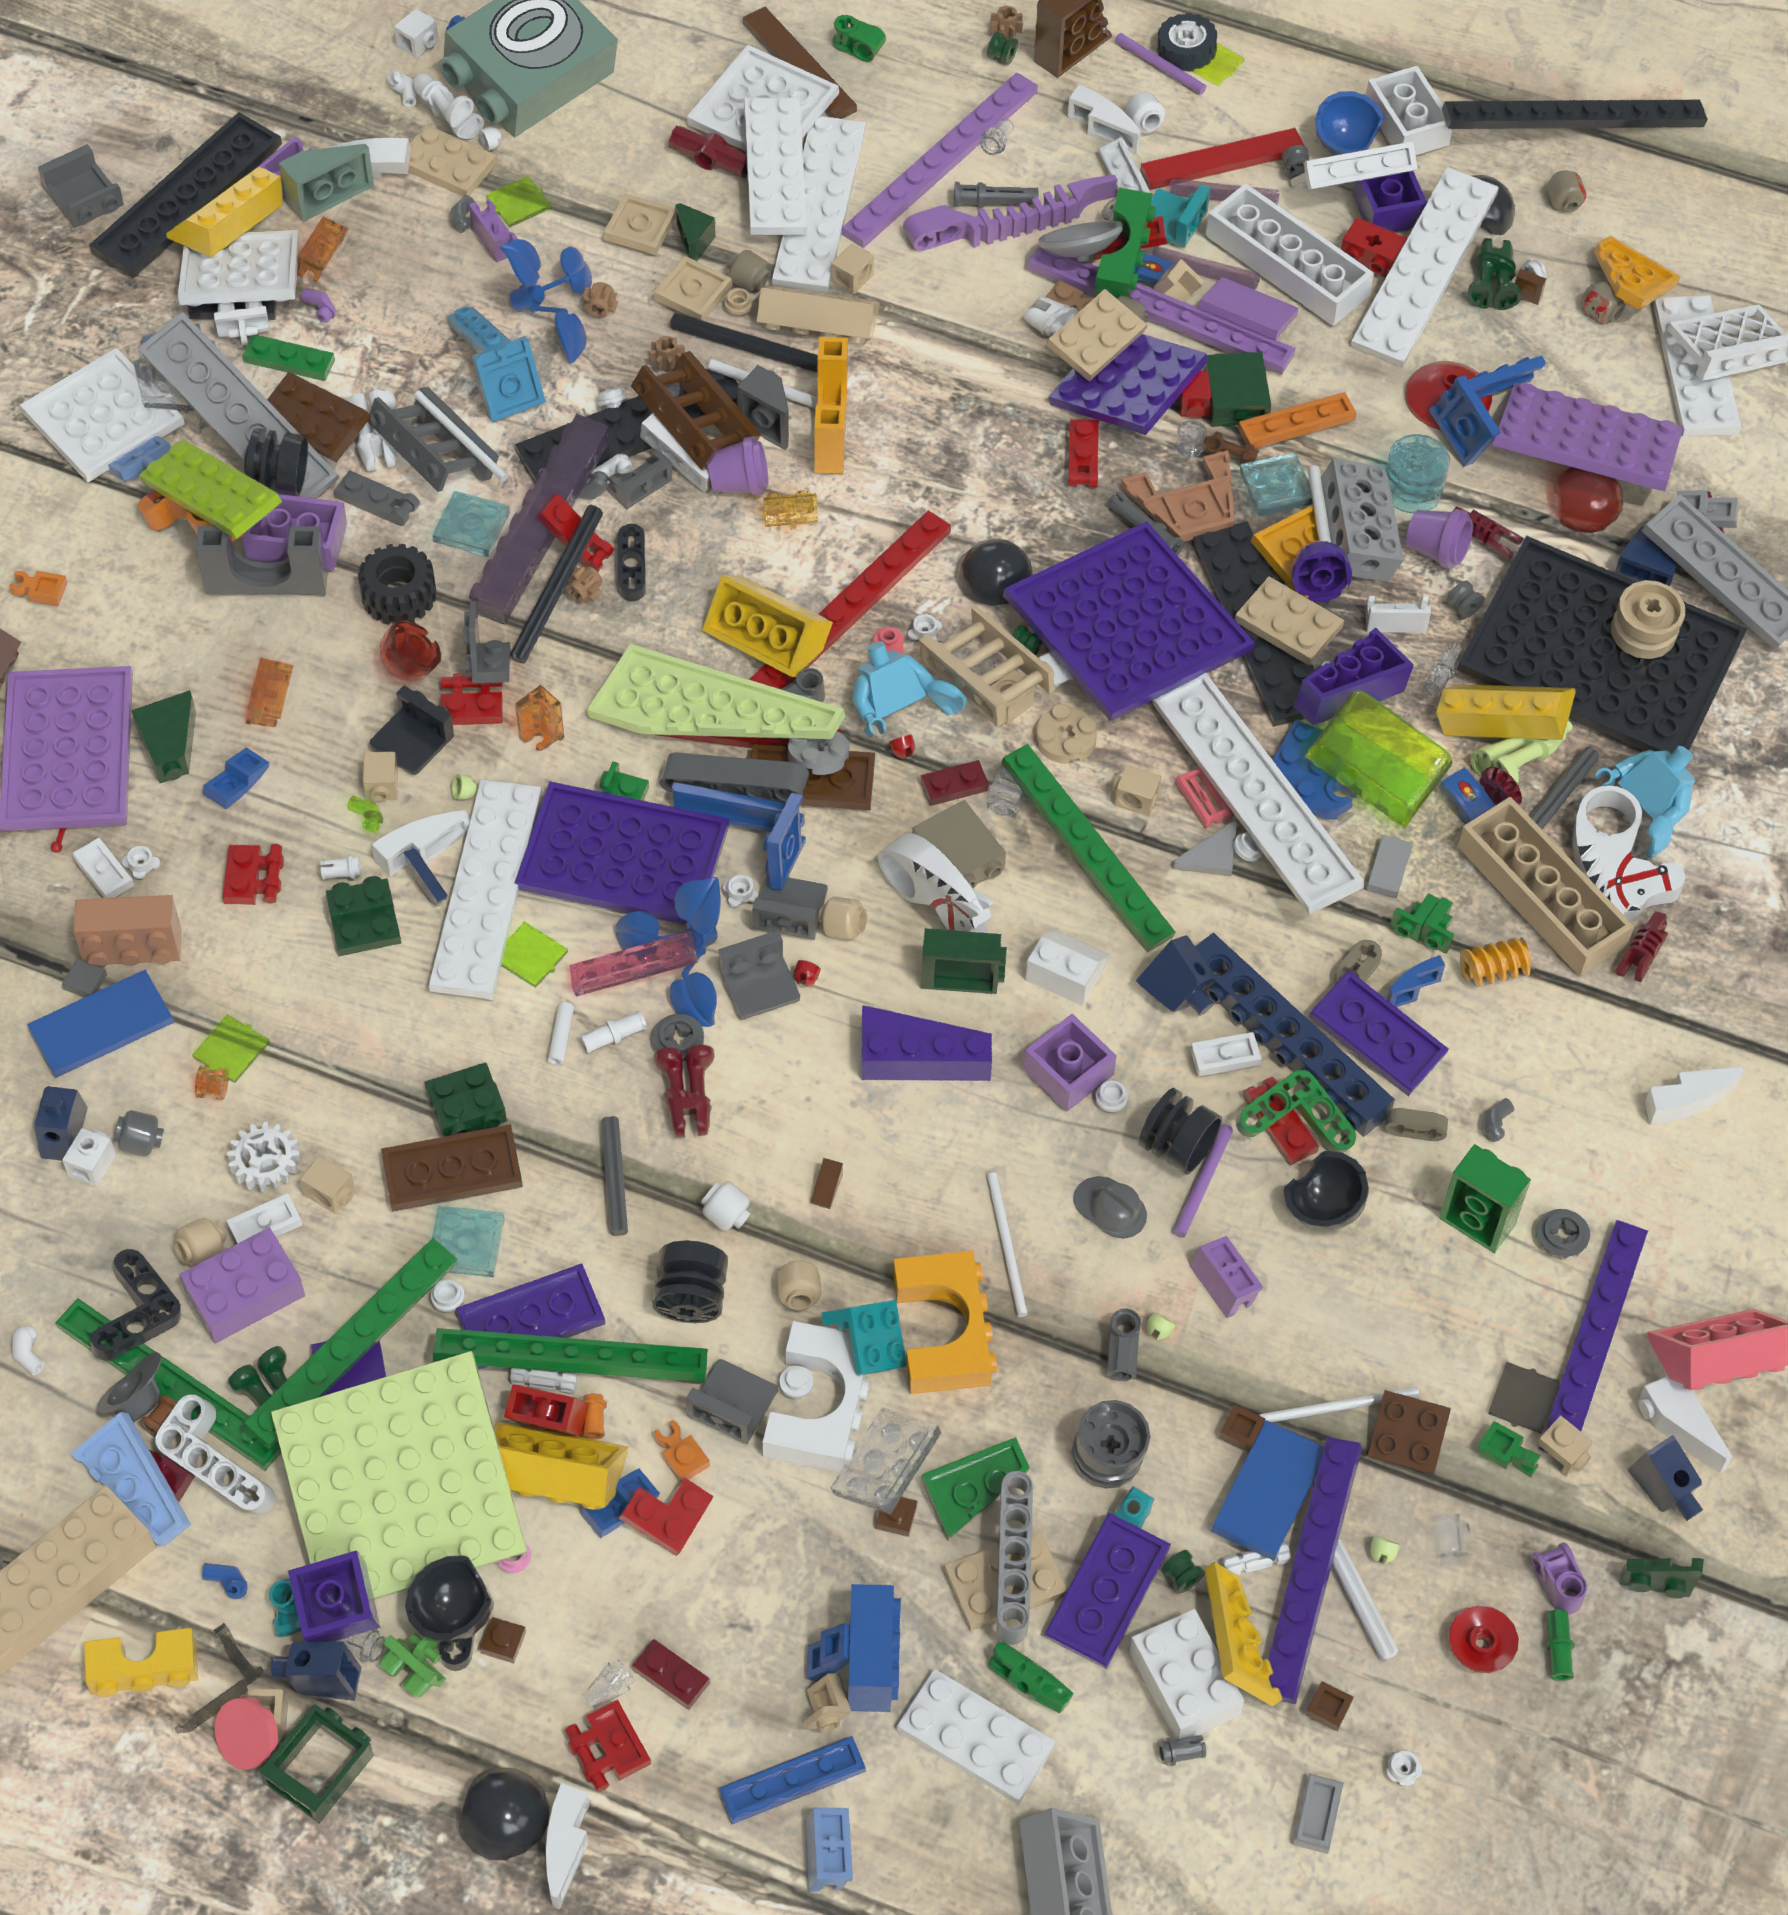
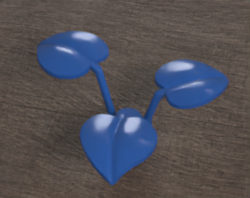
(525, 265)
(700, 906)

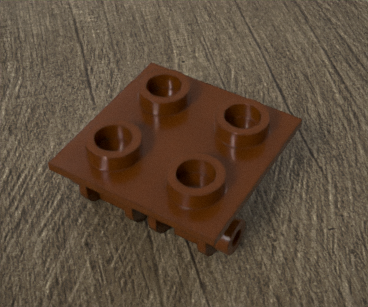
(1409, 1432)

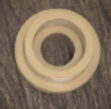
(738, 301)

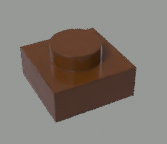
(1531, 286)
(1242, 1428)
(900, 1519)
(503, 1640)
(1329, 1706)

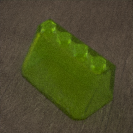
(1380, 757)

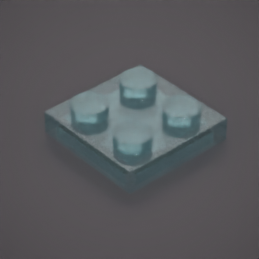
(1276, 484)
(471, 523)
(471, 1237)

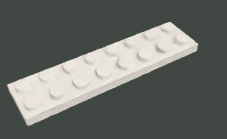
(829, 175)
(1424, 267)
(485, 890)

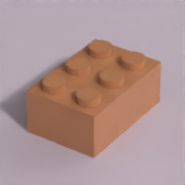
(127, 930)

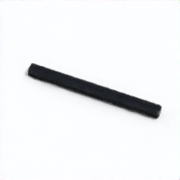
(745, 342)
(556, 584)

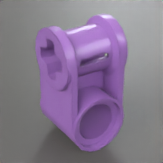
(1557, 1572)

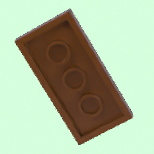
(321, 415)
(842, 789)
(451, 1167)

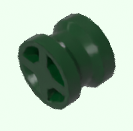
(1002, 48)
(1028, 639)
(1182, 1571)

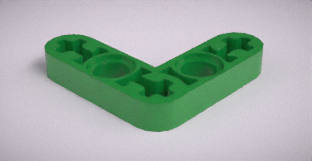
(1303, 1102)

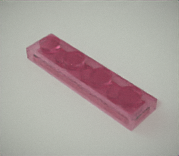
(633, 963)

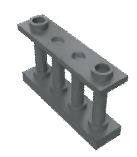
(425, 457)

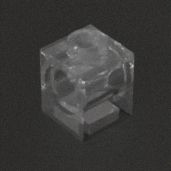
(1005, 795)

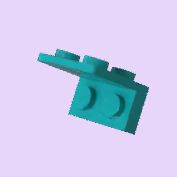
(1181, 214)
(873, 1335)

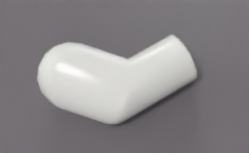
(403, 85)
(618, 463)
(22, 1350)

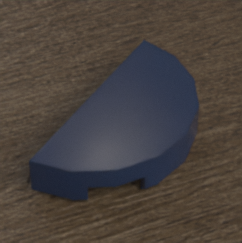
(424, 877)

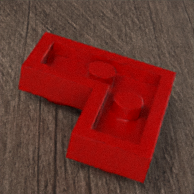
(670, 1523)

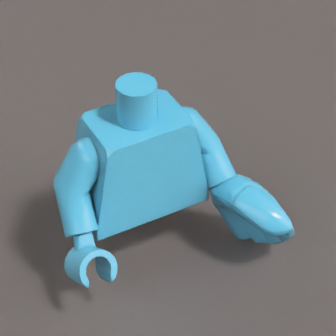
(894, 682)
(1659, 786)

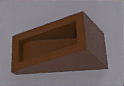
(827, 1183)

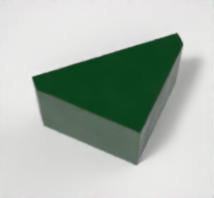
(695, 229)

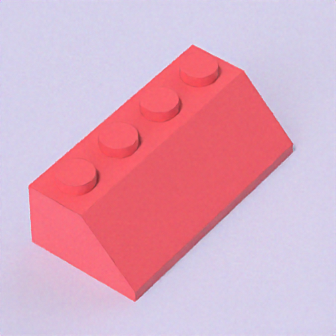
(1722, 1348)

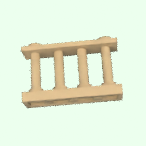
(975, 687)

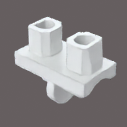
(242, 321)

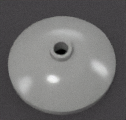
(1081, 239)

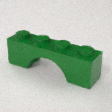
(1118, 269)

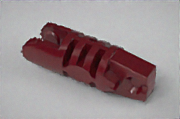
(1490, 532)
(1644, 947)

